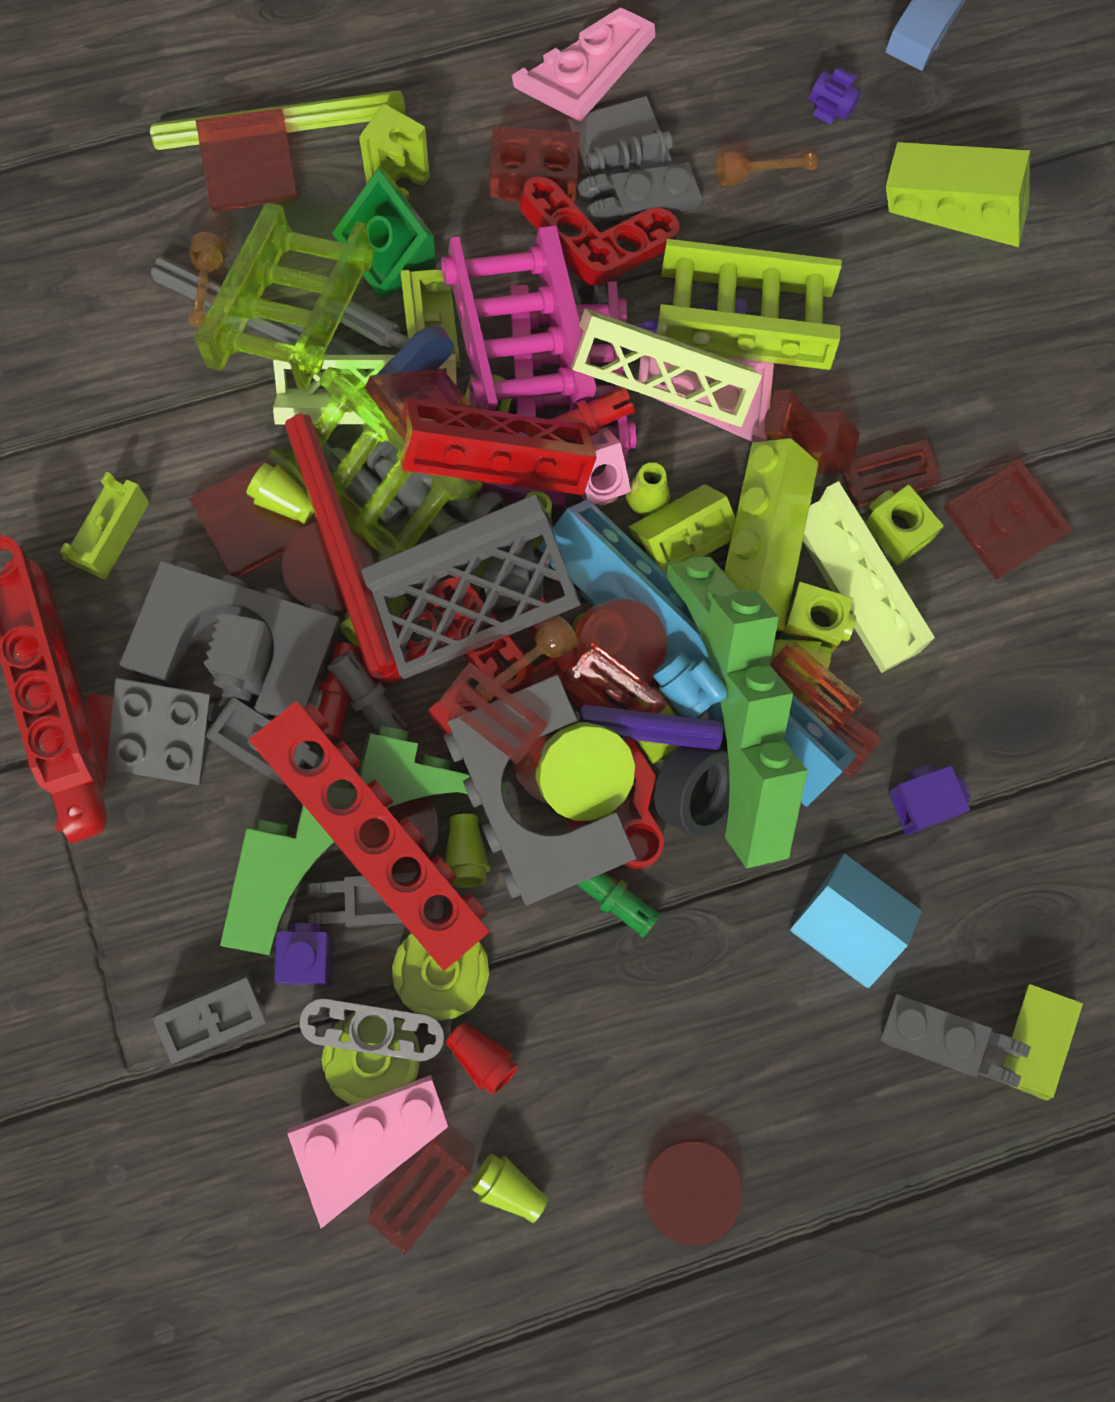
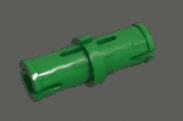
(621, 902)

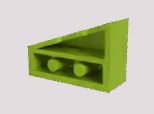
(962, 188)

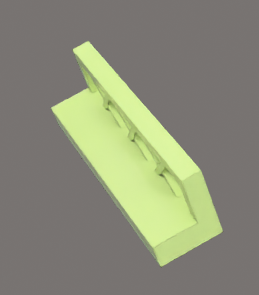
(671, 351)
(314, 400)
(858, 569)

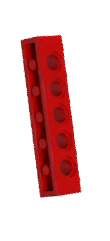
(442, 938)

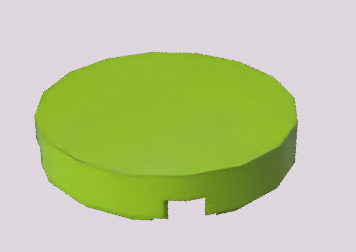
(585, 771)
(438, 992)
(362, 1074)

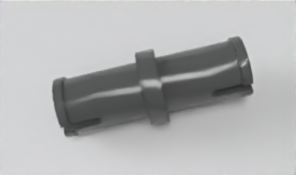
(365, 693)

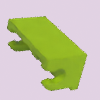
(396, 146)
(429, 304)
(106, 527)
(686, 527)
(1047, 1026)

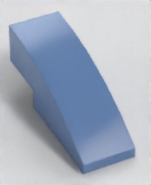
(922, 30)

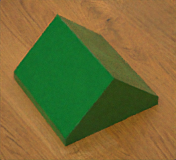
(393, 229)

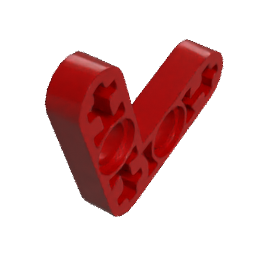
(592, 254)
(461, 628)

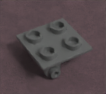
(622, 139)
(158, 731)

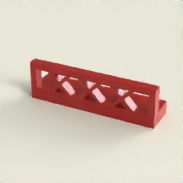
(496, 452)

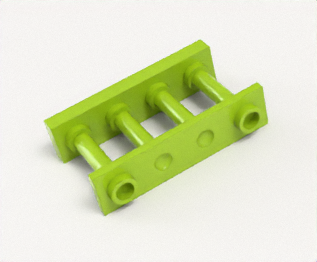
(743, 335)

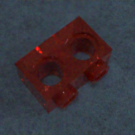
(534, 154)

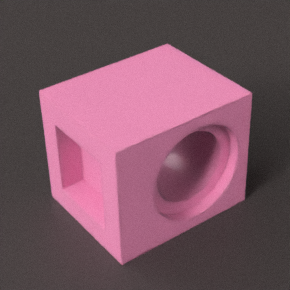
(614, 479)

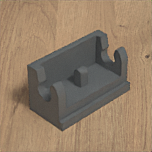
(210, 1017)

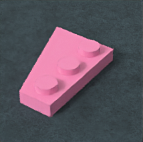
(588, 68)
(725, 397)
(363, 1143)

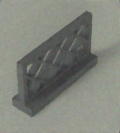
(462, 549)

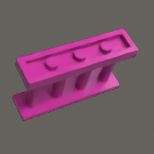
(552, 298)
(525, 363)

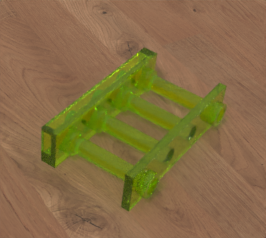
(258, 267)
(348, 396)

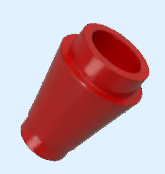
(482, 1058)

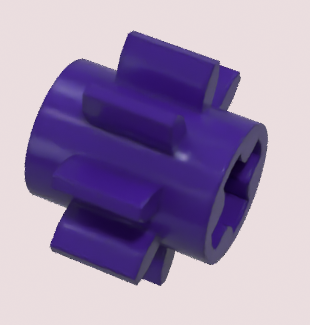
(835, 95)

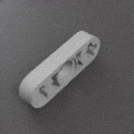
(338, 1011)

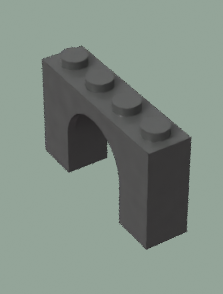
(187, 602)
(536, 861)

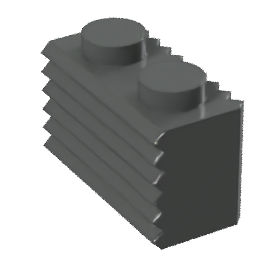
(240, 656)

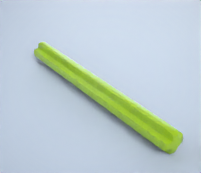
(297, 117)

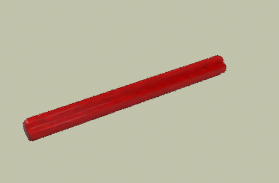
(339, 543)

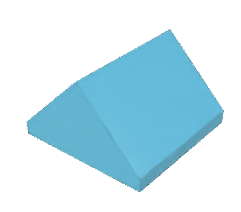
(857, 921)

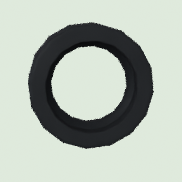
(677, 783)

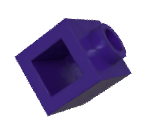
(929, 798)
(304, 956)

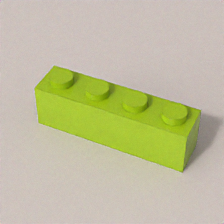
(772, 522)

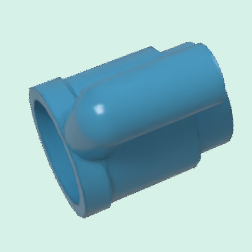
(689, 685)

